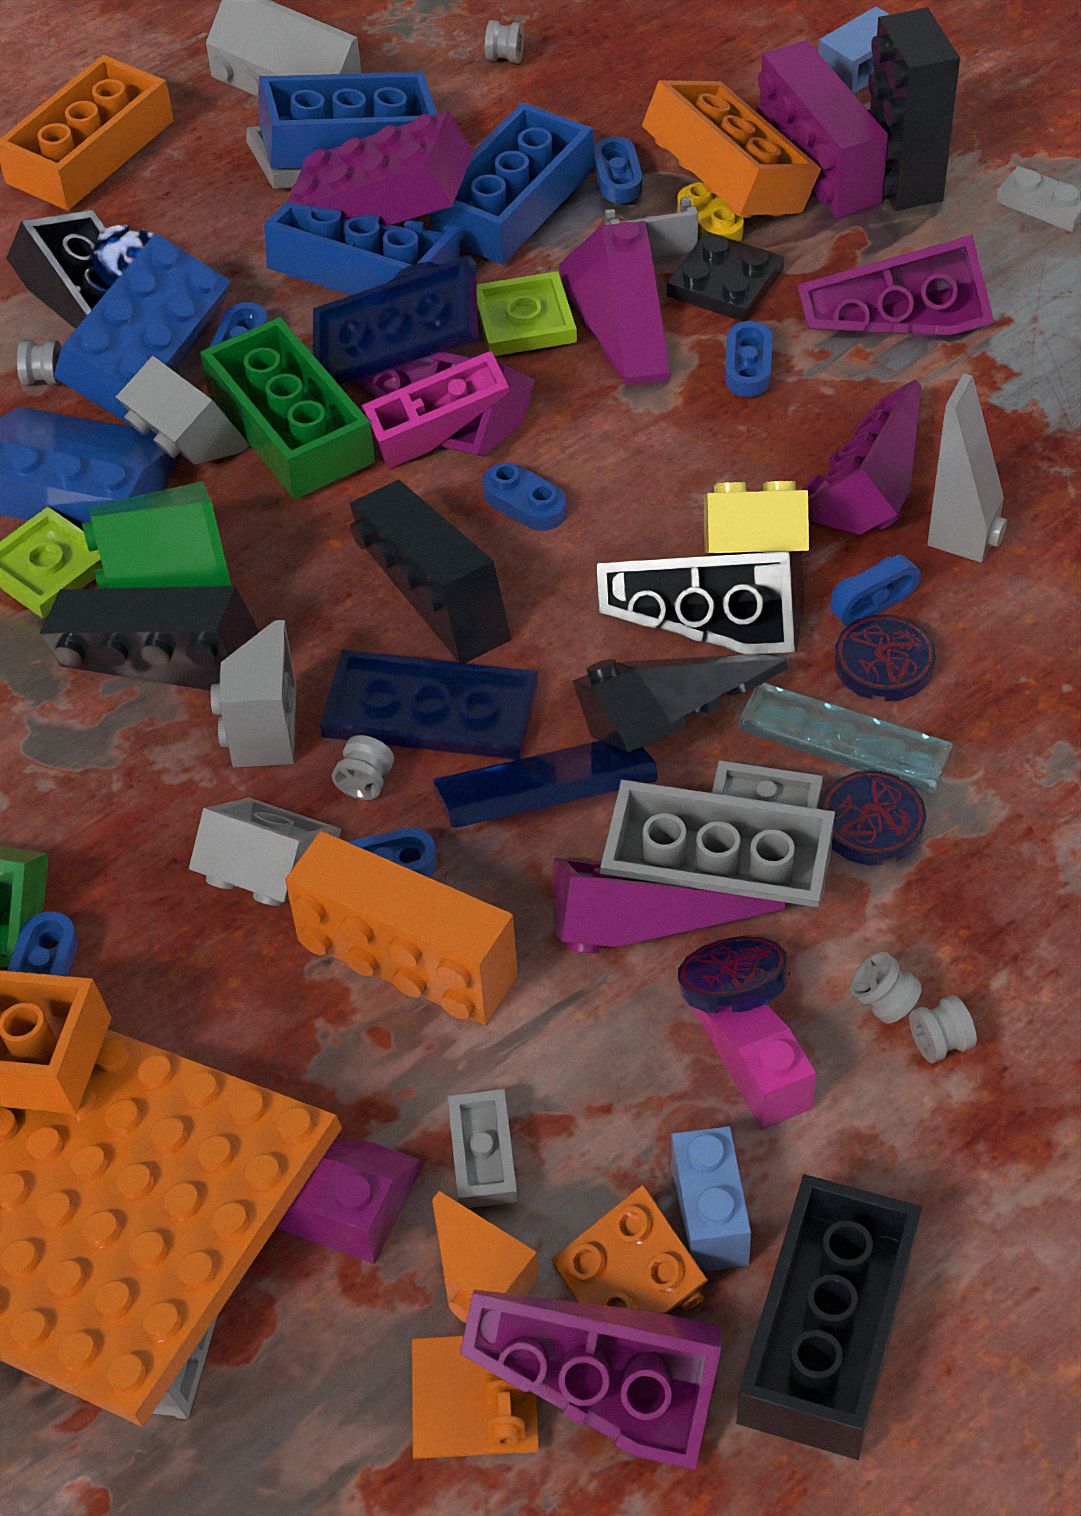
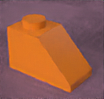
(479, 1256)

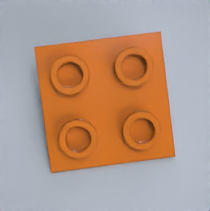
(632, 1261)
(466, 1407)

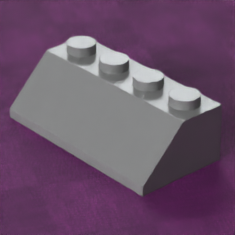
(273, 40)
(719, 843)

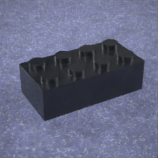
(914, 104)
(829, 1317)

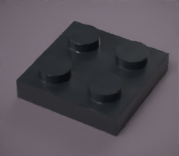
(725, 276)

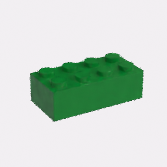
(288, 407)

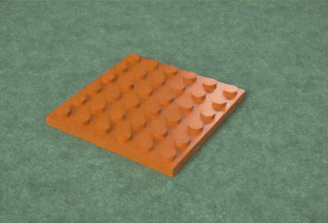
(140, 1218)

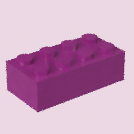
(827, 124)
(389, 174)

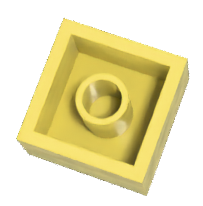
(756, 520)

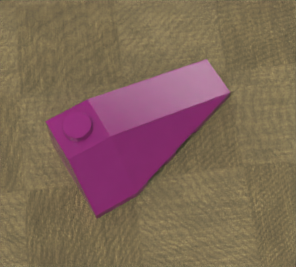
(913, 293)
(617, 296)
(486, 429)
(871, 470)
(620, 911)
(353, 1198)
(614, 1368)

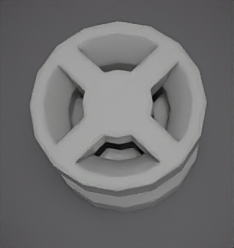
(504, 41)
(38, 361)
(363, 767)
(885, 987)
(942, 1029)

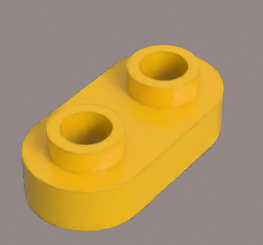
(712, 212)

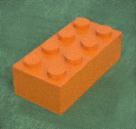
(85, 132)
(730, 148)
(403, 928)
(48, 1039)

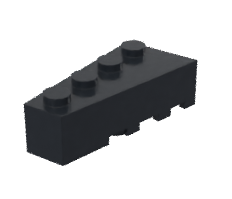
(434, 568)
(149, 632)

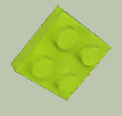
(525, 314)
(43, 558)

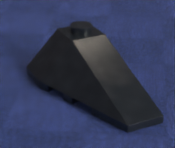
(56, 262)
(725, 600)
(648, 699)

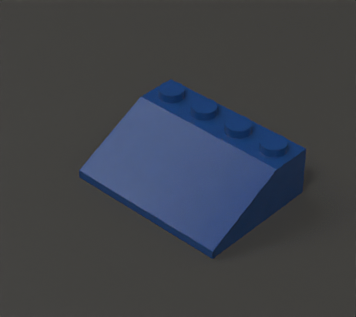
(74, 464)

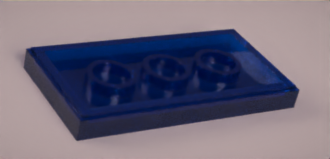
(398, 321)
(430, 704)
(540, 782)

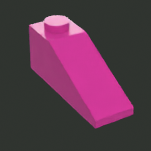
(434, 408)
(762, 1061)

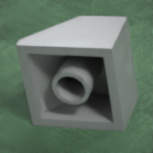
(178, 415)
(258, 700)
(253, 846)

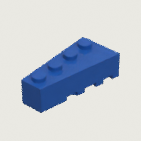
(350, 252)

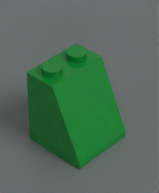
(158, 540)

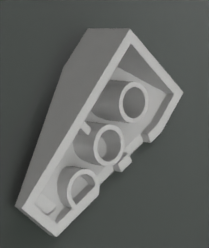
(967, 482)

